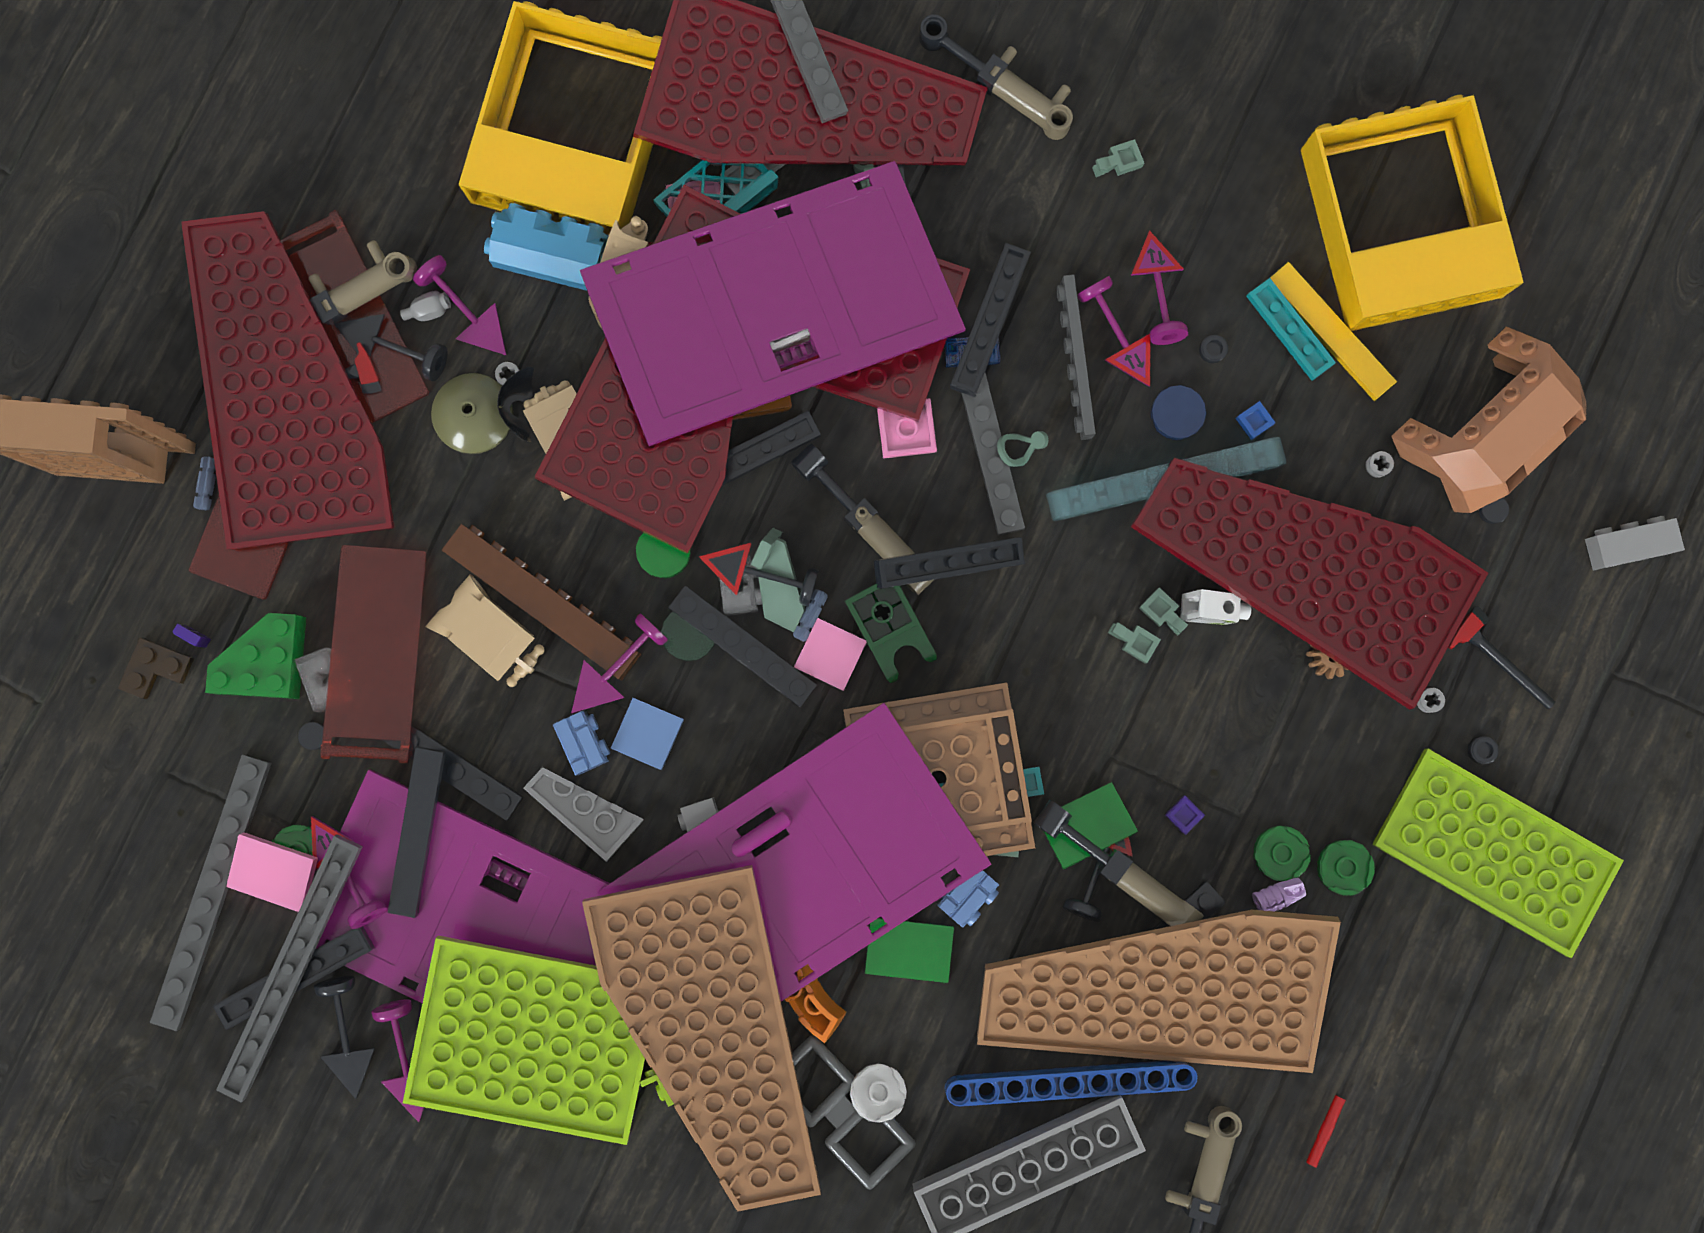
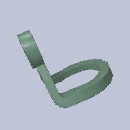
(1038, 440)

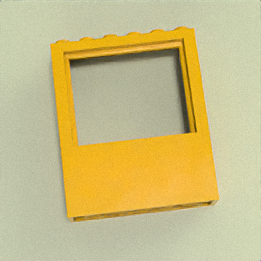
(542, 174)
(1426, 271)

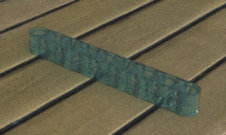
(1140, 484)

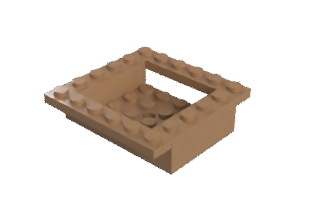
(77, 441)
(977, 747)

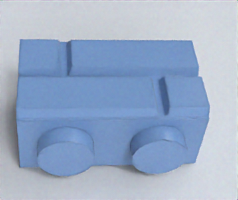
(581, 742)
(967, 898)

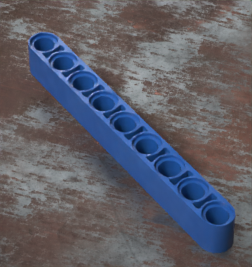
(1083, 1088)

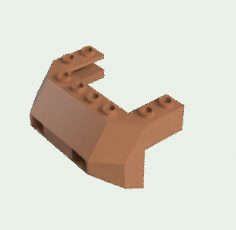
(1509, 433)

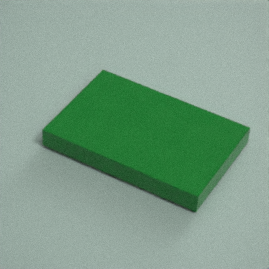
(1099, 818)
(911, 951)

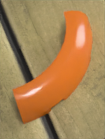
(815, 1007)

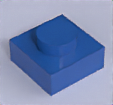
(1255, 420)

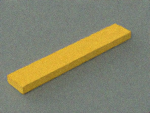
(1333, 332)

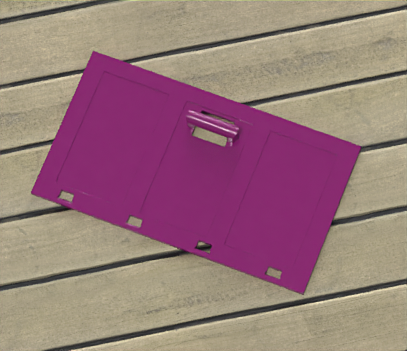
(700, 319)
(860, 846)
(453, 902)

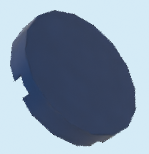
(1178, 412)

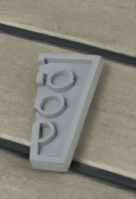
(589, 817)

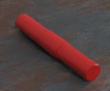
(1325, 1131)

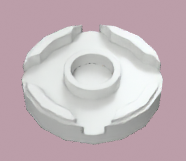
(878, 1093)

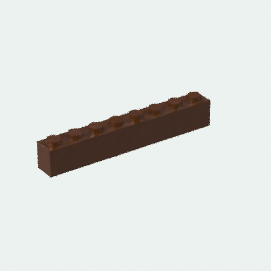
(539, 600)

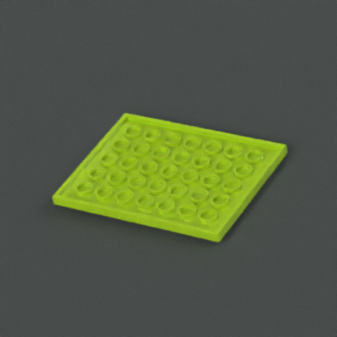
(523, 1043)

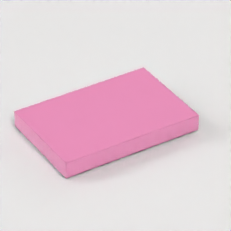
(271, 871)

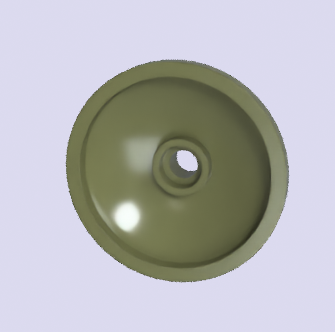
(474, 431)

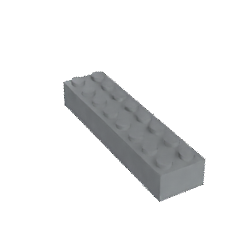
(1029, 1167)

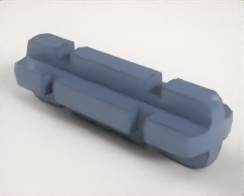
(205, 484)
(810, 615)

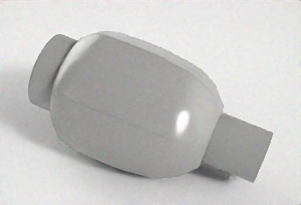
(427, 306)

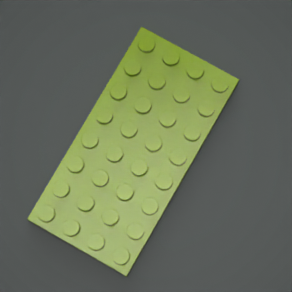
(1498, 852)

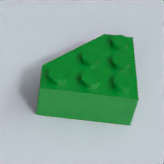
(261, 660)

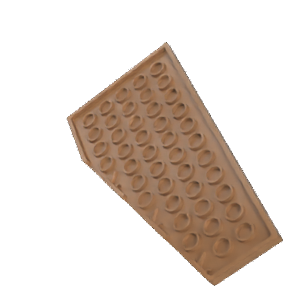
(1193, 992)
(707, 1014)

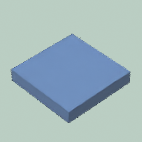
(647, 733)

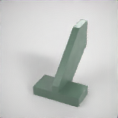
(778, 599)

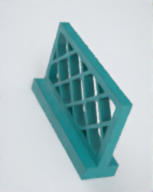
(742, 202)

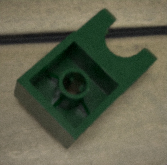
(892, 633)

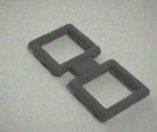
(844, 1117)

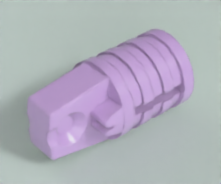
(1279, 895)

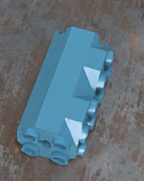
(544, 248)

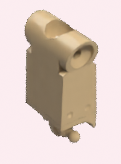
(624, 241)
(548, 411)
(486, 632)

